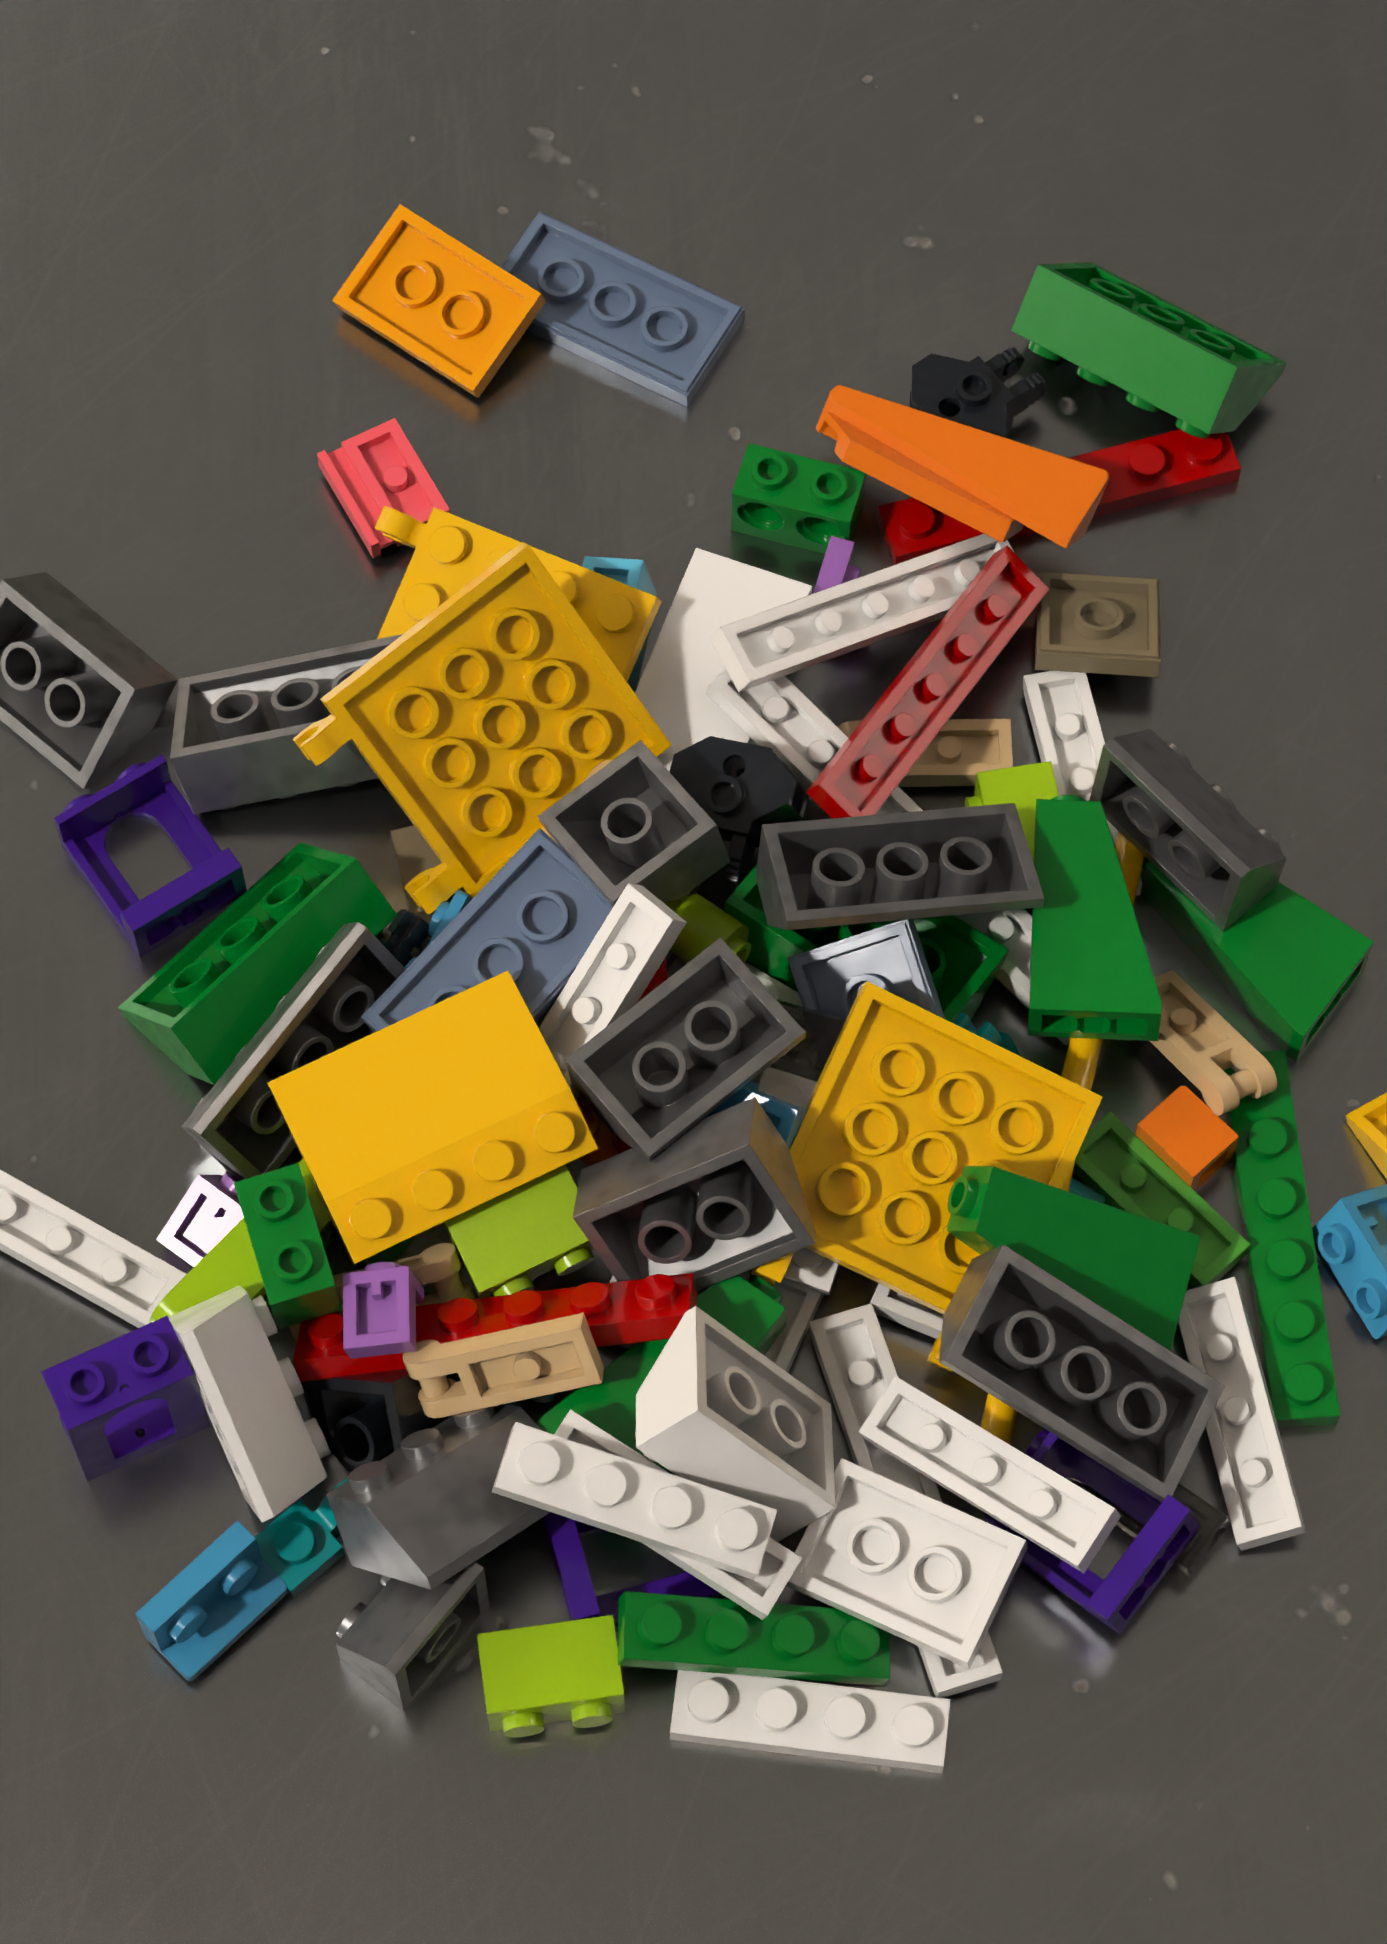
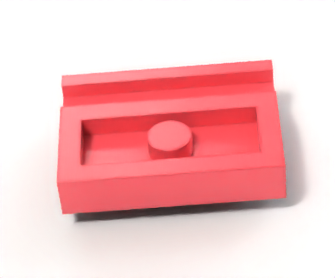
(377, 472)

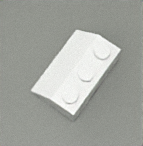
(252, 1400)
(737, 1424)

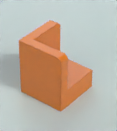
(1188, 1137)

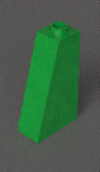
(1085, 941)
(1278, 960)
(1102, 1252)
(744, 1307)

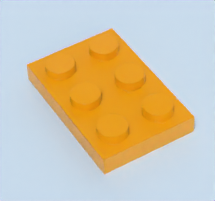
(439, 301)

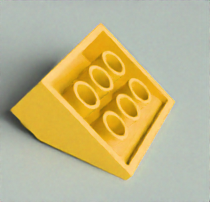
(432, 1116)

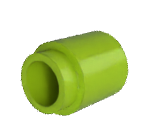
(705, 926)

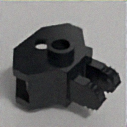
(974, 390)
(739, 802)

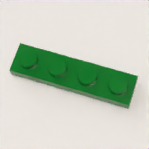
(728, 1639)

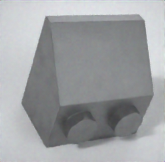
(637, 829)
(410, 1631)

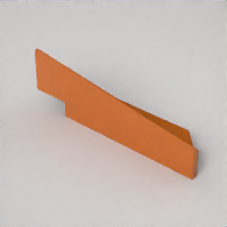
(964, 470)

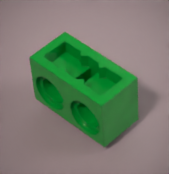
(796, 499)
(287, 1246)

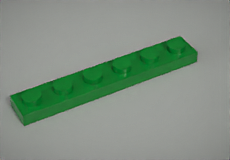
(1282, 1256)

